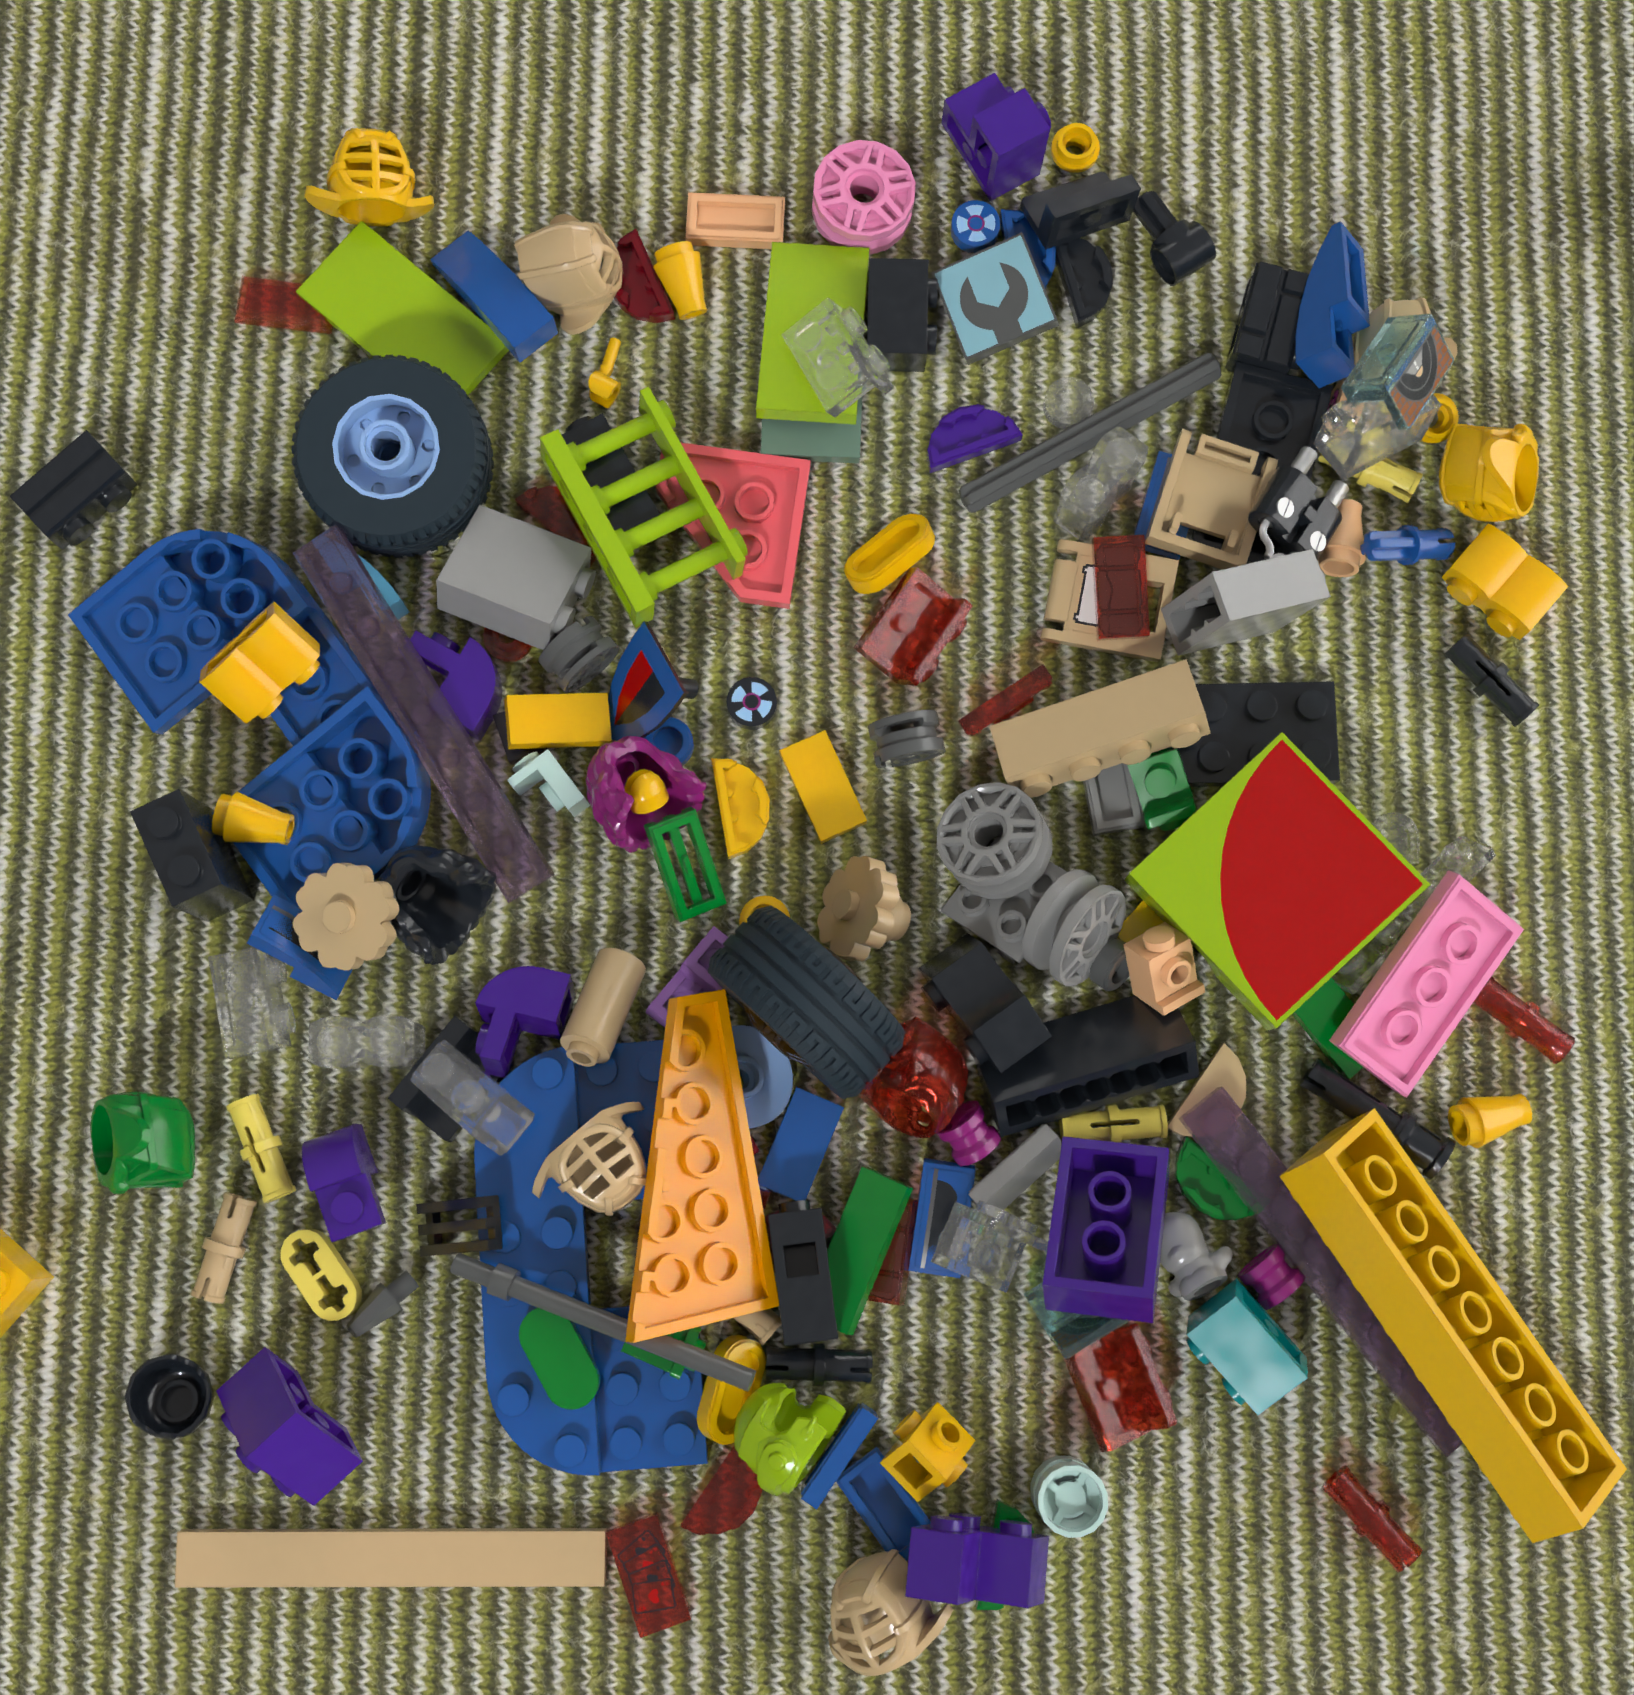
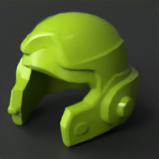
(784, 1437)

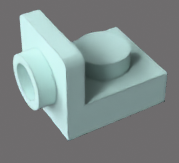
(559, 787)

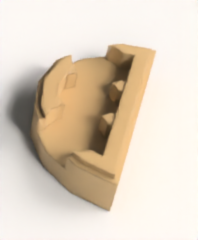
(1221, 1071)

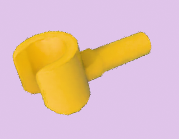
(603, 387)

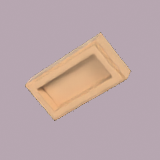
(735, 220)

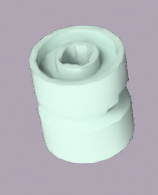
(1069, 1496)

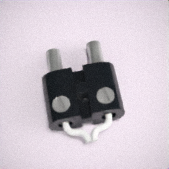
(1293, 513)

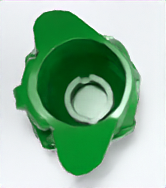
(142, 1141)

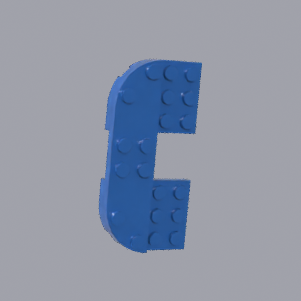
(350, 766)
(639, 1411)

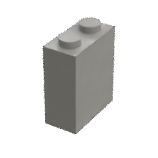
(514, 578)
(1245, 601)

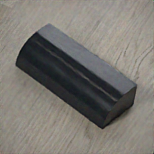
(1091, 1063)

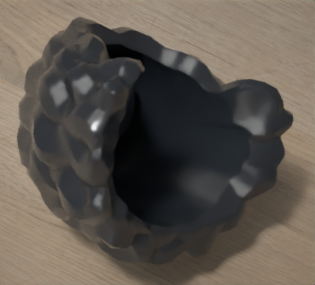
(437, 898)

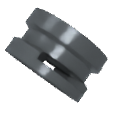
(578, 654)
(906, 738)

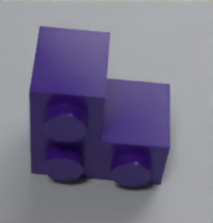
(997, 134)
(285, 1430)
(966, 1562)

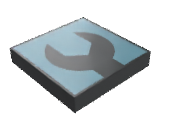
(995, 298)

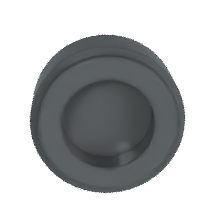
(1110, 966)

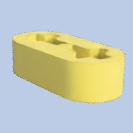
(311, 1283)

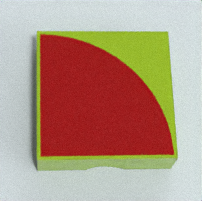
(1277, 882)

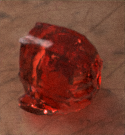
(922, 1073)

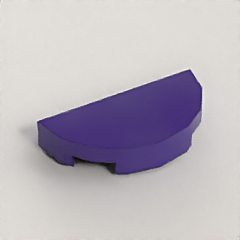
(968, 434)

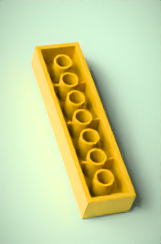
(1455, 1327)

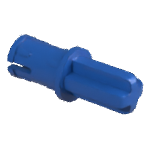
(1407, 545)

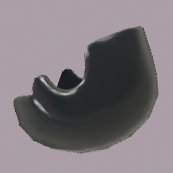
(169, 1397)

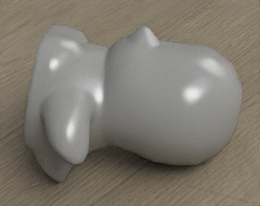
(1189, 1260)

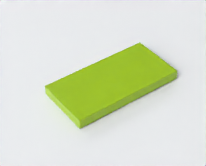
(797, 283)
(399, 310)

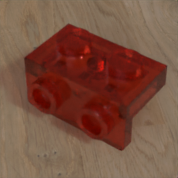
(913, 629)
(1121, 1388)

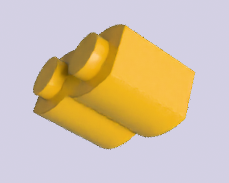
(1503, 583)
(261, 663)

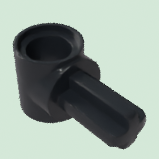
(1177, 246)

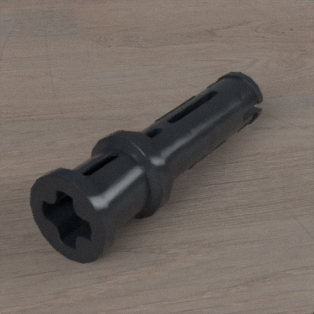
(1418, 1142)

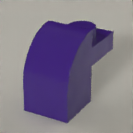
(470, 681)
(520, 1001)
(340, 1173)

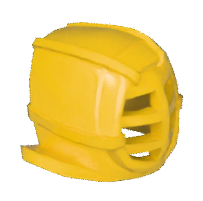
(370, 181)
(1490, 471)

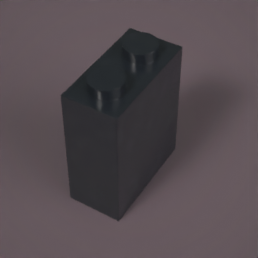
(189, 859)

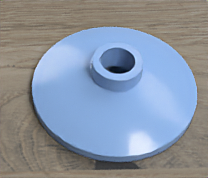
(765, 1076)

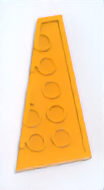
(702, 1211)

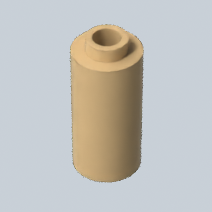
(602, 1007)

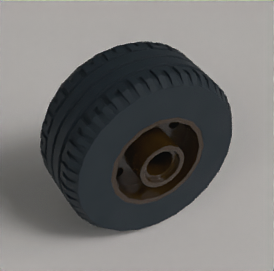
(807, 1001)

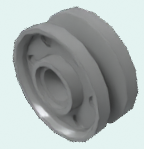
(978, 818)
(1072, 926)

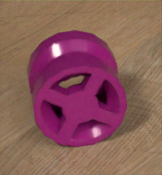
(970, 1134)
(1271, 1276)

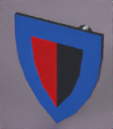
(645, 687)

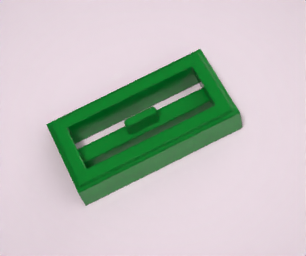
(671, 825)

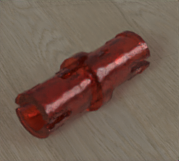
(1524, 1021)
(1372, 1519)

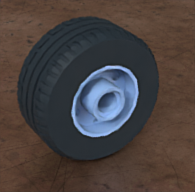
(367, 419)

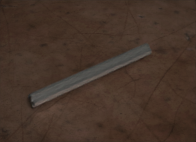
(1088, 432)

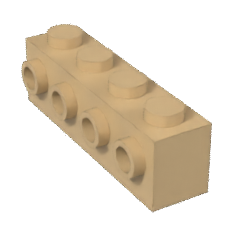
(1101, 729)

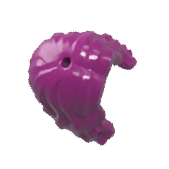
(612, 805)

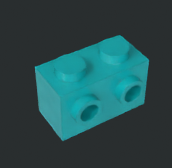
(1246, 1348)

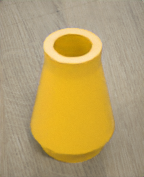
(681, 276)
(248, 820)
(1484, 1119)

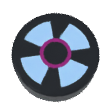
(751, 703)

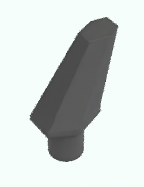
(382, 1304)

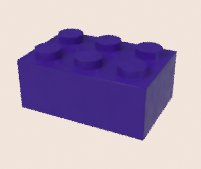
(1106, 1229)

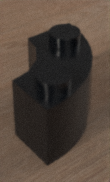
(984, 1003)

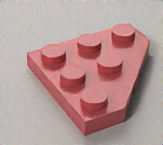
(760, 499)

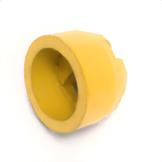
(647, 791)

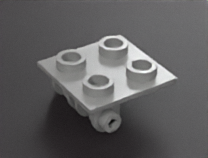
(1003, 919)

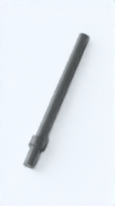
(506, 1283)

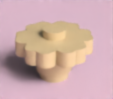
(862, 909)
(346, 916)

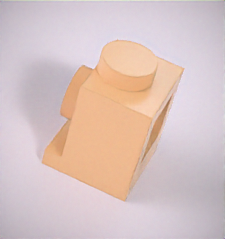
(1163, 968)

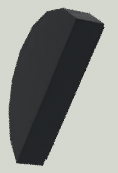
(1085, 278)

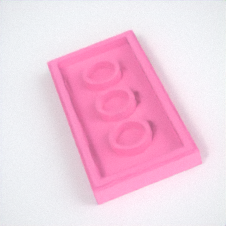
(1427, 984)

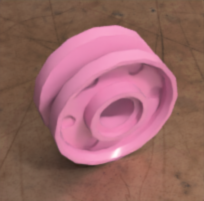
(868, 170)

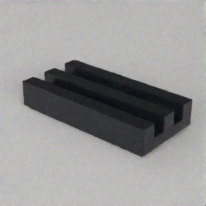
(434, 1227)

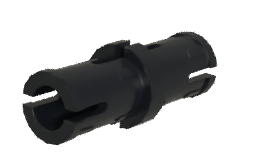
(1491, 679)
(818, 1364)

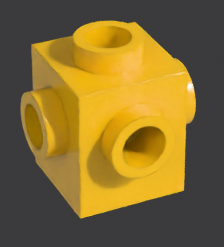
(937, 1445)

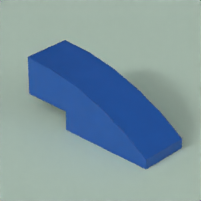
(496, 295)
(1332, 309)

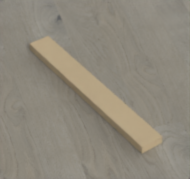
(391, 1557)

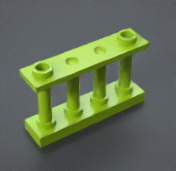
(616, 547)

